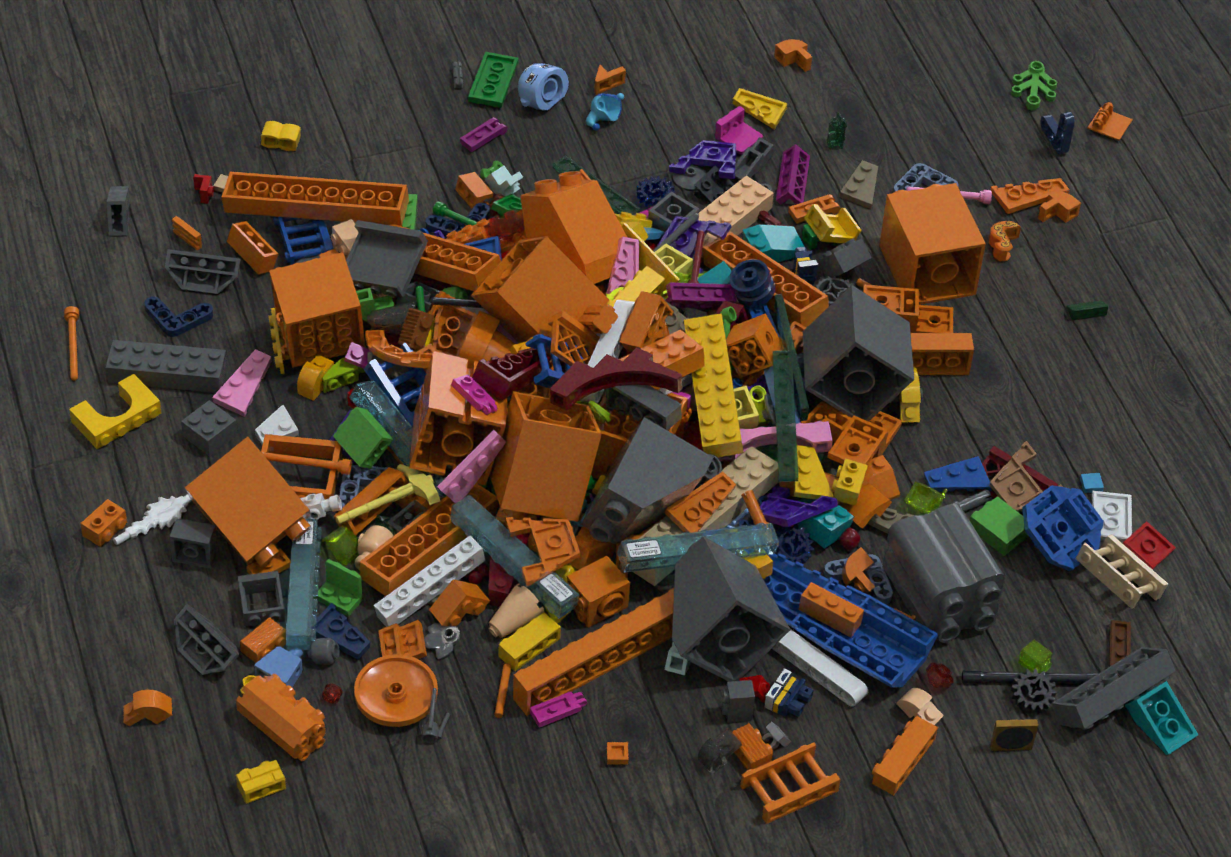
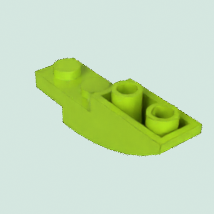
(341, 375)

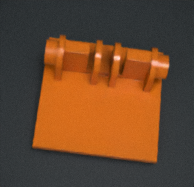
(1109, 122)

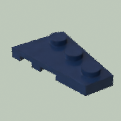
(335, 626)

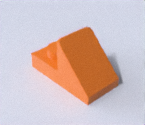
(608, 80)

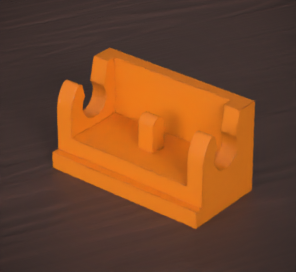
(473, 189)

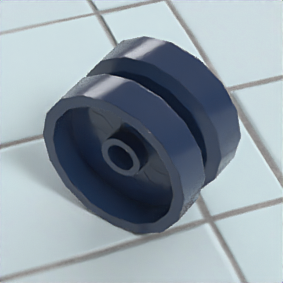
(752, 283)

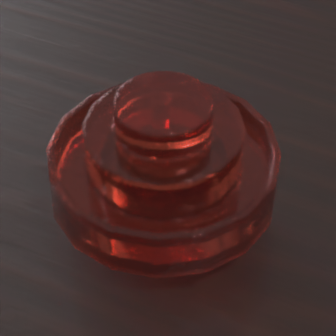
(939, 675)

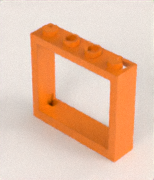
(309, 448)

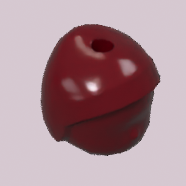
(849, 539)

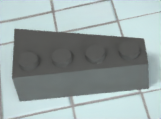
(644, 402)

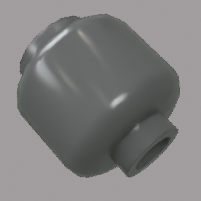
(323, 651)

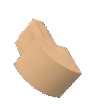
(918, 703)

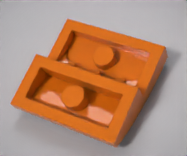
(868, 504)
(403, 640)

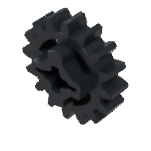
(1041, 698)

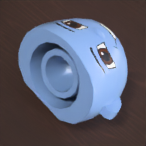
(542, 86)

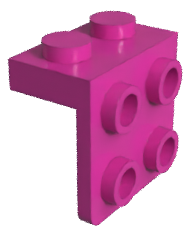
(734, 130)

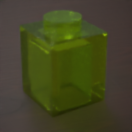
(1035, 657)

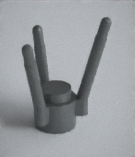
(430, 731)

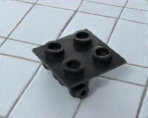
(711, 185)

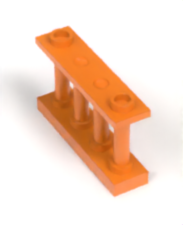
(791, 800)

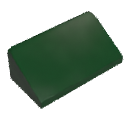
(1087, 310)

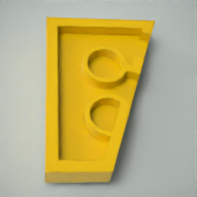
(761, 107)
(812, 479)

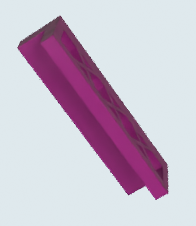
(788, 174)
(699, 295)

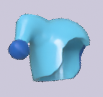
(604, 108)

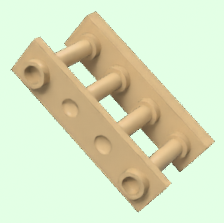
(1127, 562)

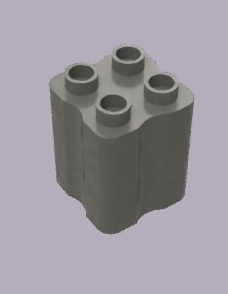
(944, 572)

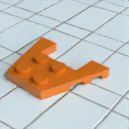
(553, 542)

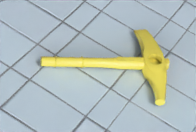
(418, 484)

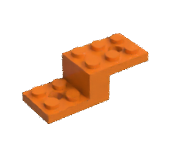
(477, 232)
(906, 304)
(865, 439)

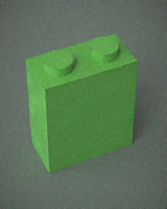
(363, 437)
(999, 525)

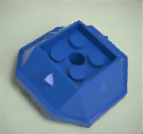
(1061, 523)

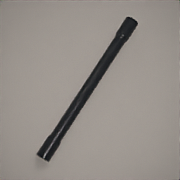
(1008, 677)

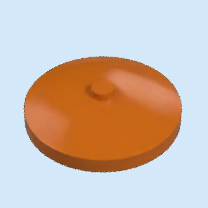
(395, 690)

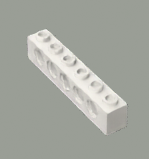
(429, 582)

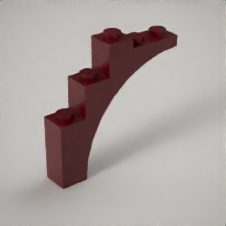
(636, 369)

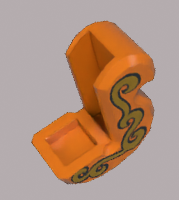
(1000, 238)

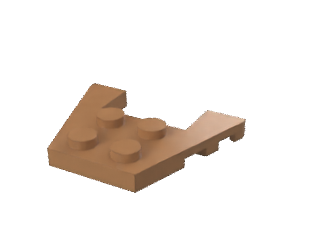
(1014, 483)

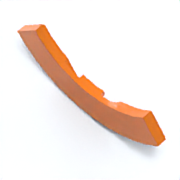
(379, 347)

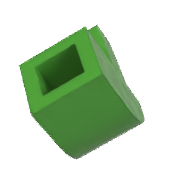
(369, 304)

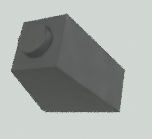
(118, 210)

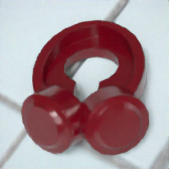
(475, 577)

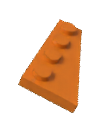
(1026, 195)

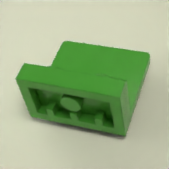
(341, 588)

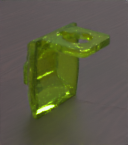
(924, 497)
(342, 544)

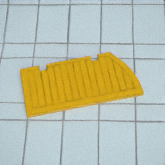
(650, 259)

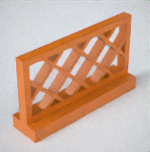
(573, 332)

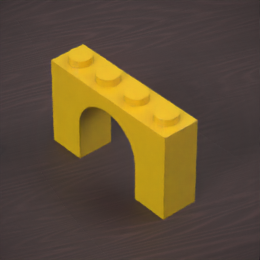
(103, 429)

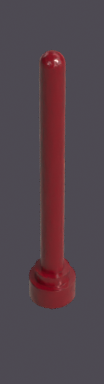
(697, 257)

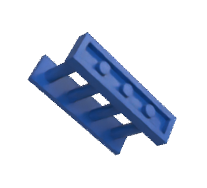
(320, 237)
(376, 372)
(547, 376)

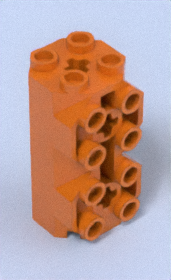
(281, 717)

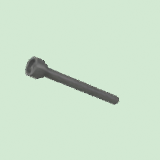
(681, 229)

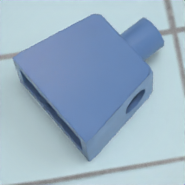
(281, 662)

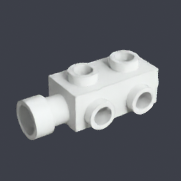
(318, 505)

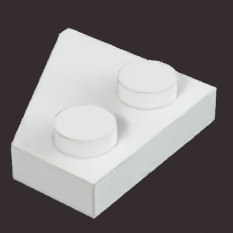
(277, 424)

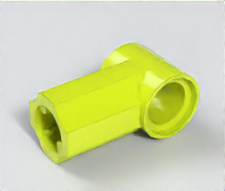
(759, 404)

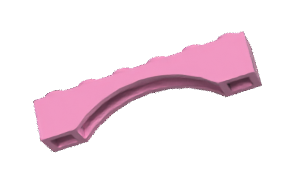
(809, 434)

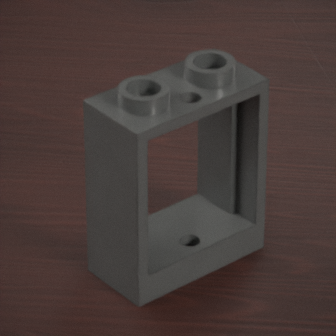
(269, 582)

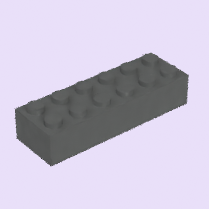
(167, 365)
(1113, 687)

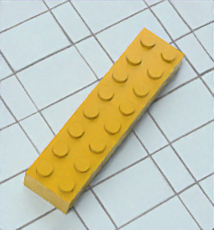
(715, 388)

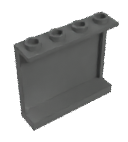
(385, 257)

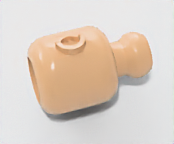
(370, 541)

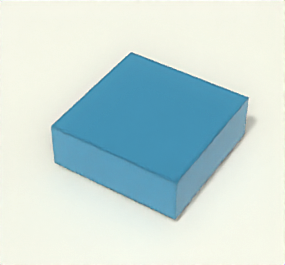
(1091, 482)

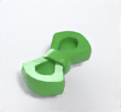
(486, 172)

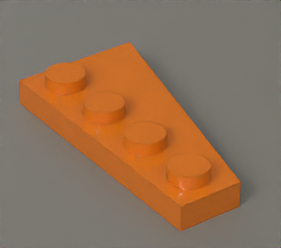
(698, 507)

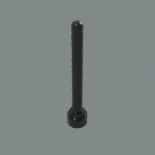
(455, 302)

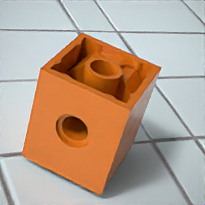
(752, 345)
(601, 591)

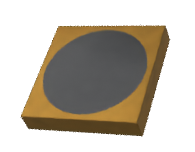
(1014, 735)

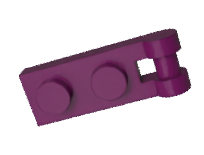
(483, 134)

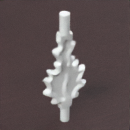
(159, 513)

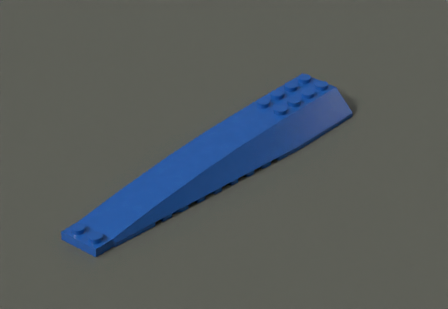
(884, 644)

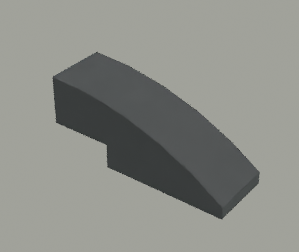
(754, 158)

